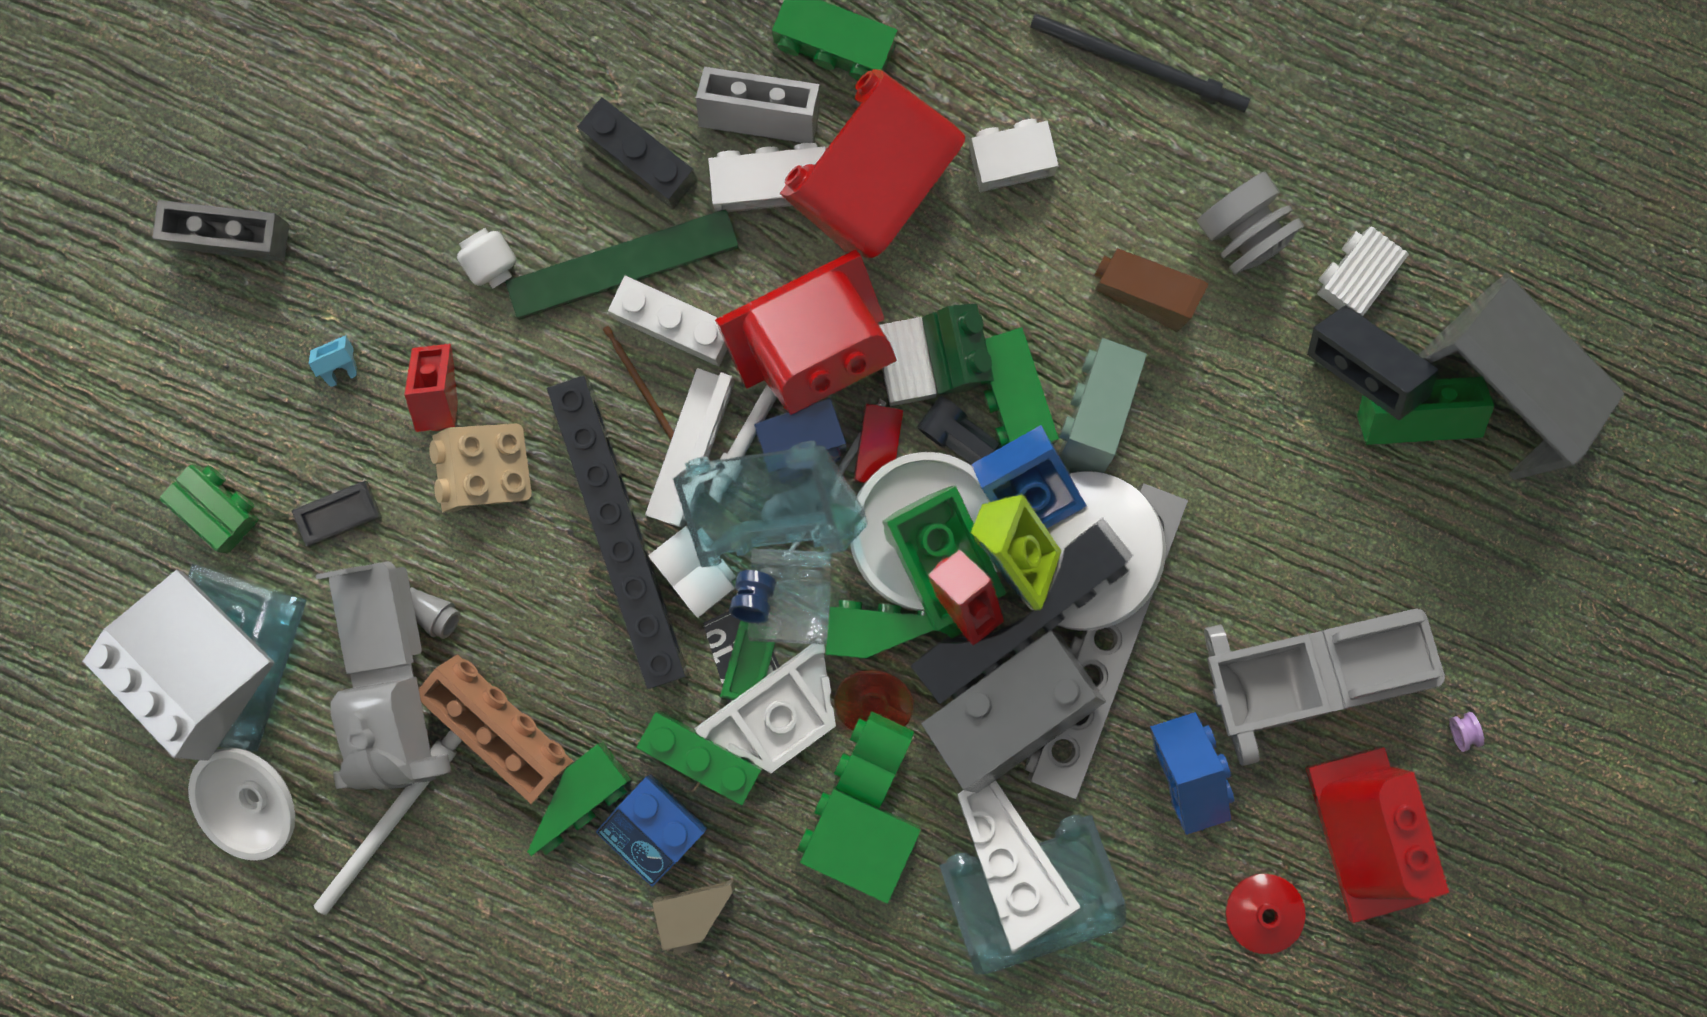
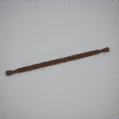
(639, 382)

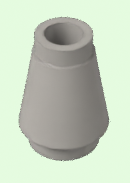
(434, 614)

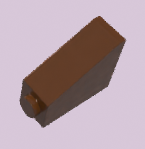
(1150, 288)

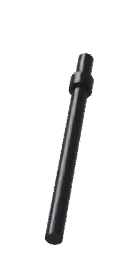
(1210, 90)

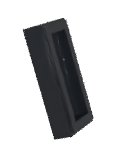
(336, 513)

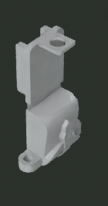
(1319, 673)
(382, 716)

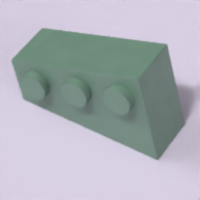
(1100, 407)

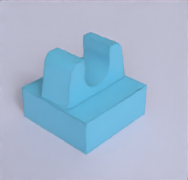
(330, 356)

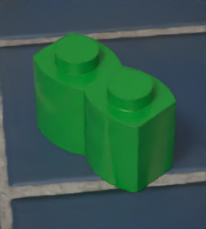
(874, 759)

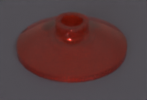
(855, 698)

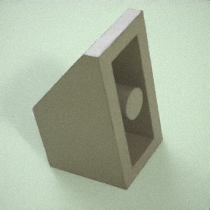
(688, 915)

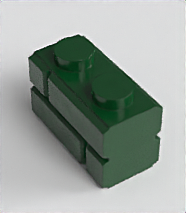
(958, 348)

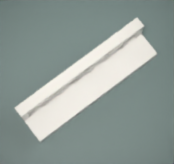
(691, 440)

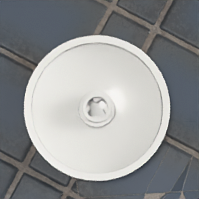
(893, 489)
(1138, 529)

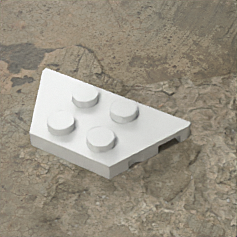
(777, 713)

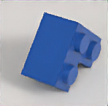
(1193, 772)

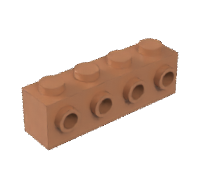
(494, 728)

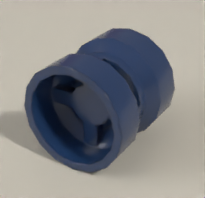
(752, 596)

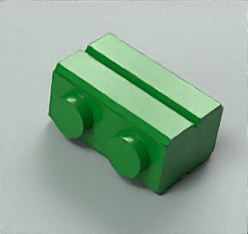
(210, 508)

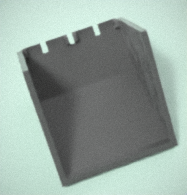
(1534, 370)

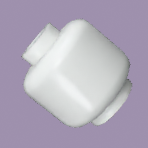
(486, 258)

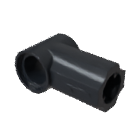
(949, 427)

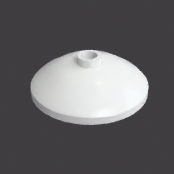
(242, 804)

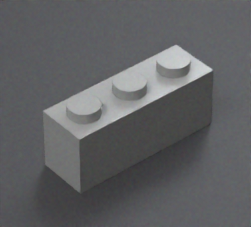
(758, 105)

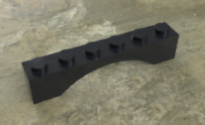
(1085, 563)

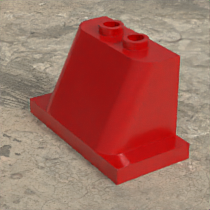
(810, 334)
(1376, 834)

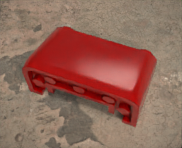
(875, 167)

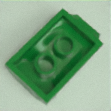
(930, 533)

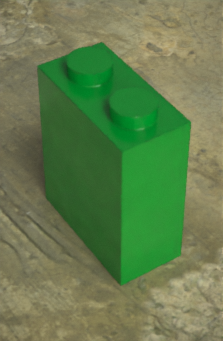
(858, 844)

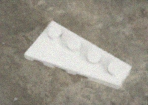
(1018, 873)

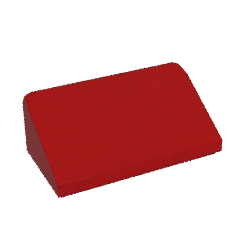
(877, 440)

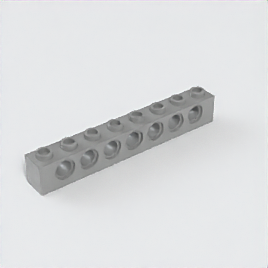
(1068, 775)

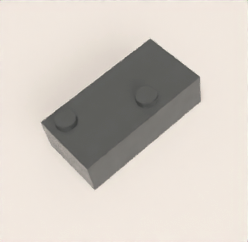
(1013, 712)

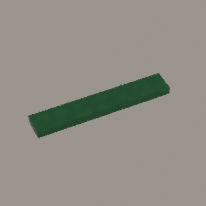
(634, 258)

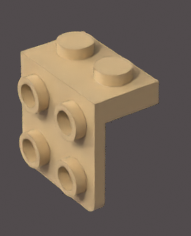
(480, 466)

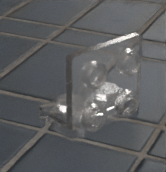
(800, 596)

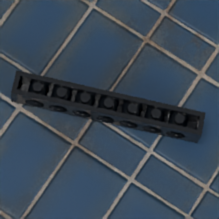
(618, 532)

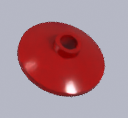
(1249, 902)

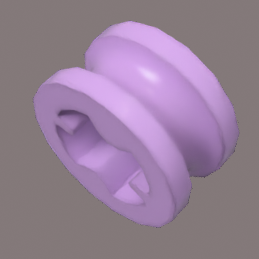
(1466, 731)

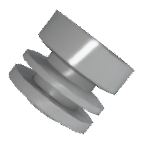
(1250, 223)

